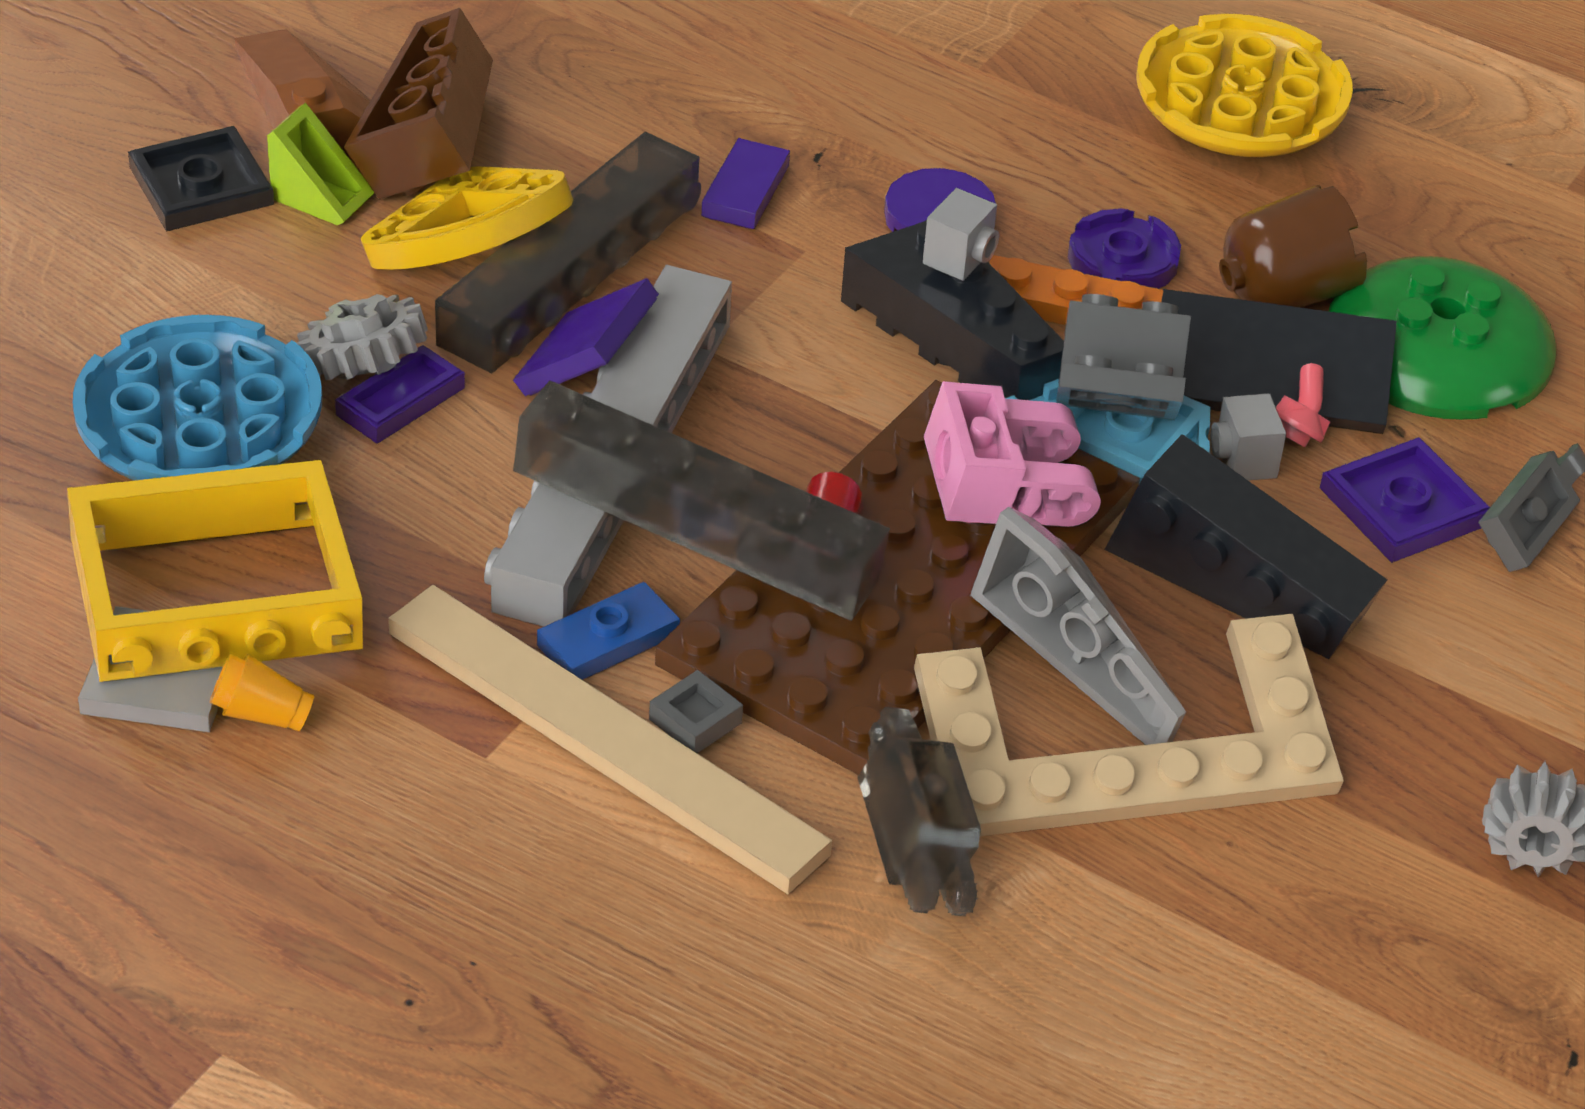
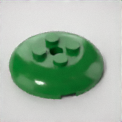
(1460, 336)

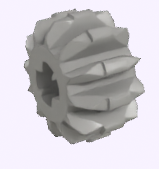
(1537, 819)

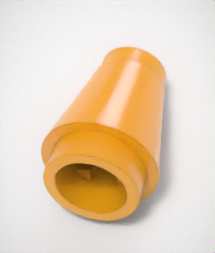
(260, 694)

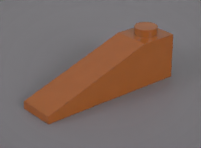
(291, 74)

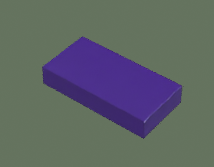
(745, 183)
(400, 395)

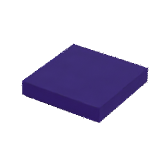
(586, 337)
(1404, 499)

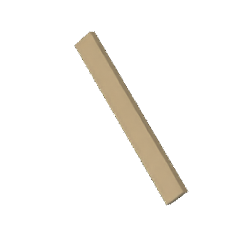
(612, 739)

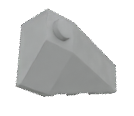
(1067, 618)

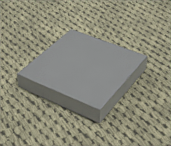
(160, 699)

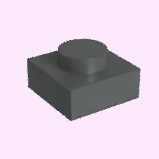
(696, 712)

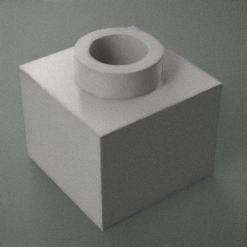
(960, 234)
(1249, 436)

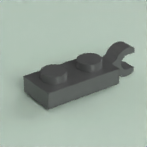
(1533, 506)

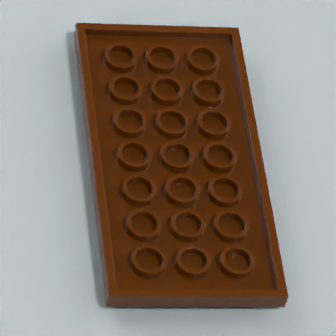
(832, 675)

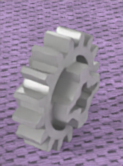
(364, 336)

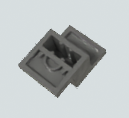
(1124, 357)

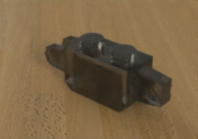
(920, 814)

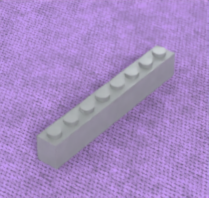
(561, 540)

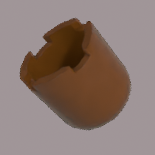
(1294, 250)

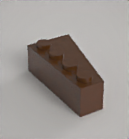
(425, 109)

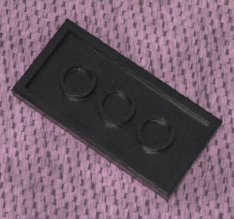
(1261, 346)

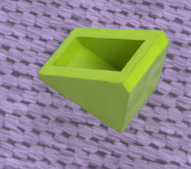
(312, 169)

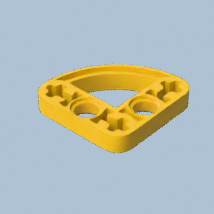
(438, 224)

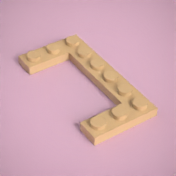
(1279, 761)

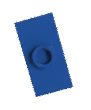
(608, 631)

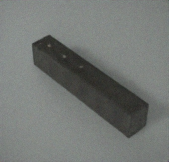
(554, 266)
(700, 499)

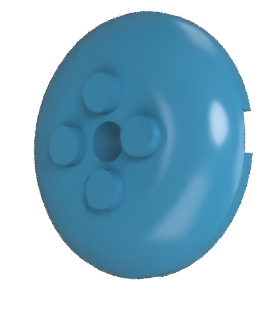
(197, 398)

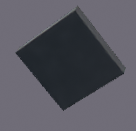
(200, 178)

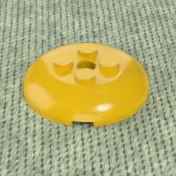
(1243, 85)

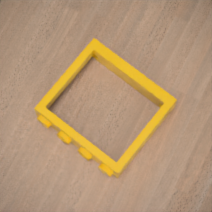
(209, 508)

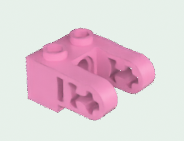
(1007, 455)

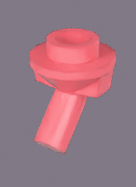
(1302, 417)

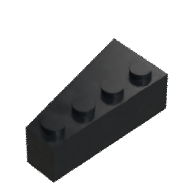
(967, 324)
(1242, 548)

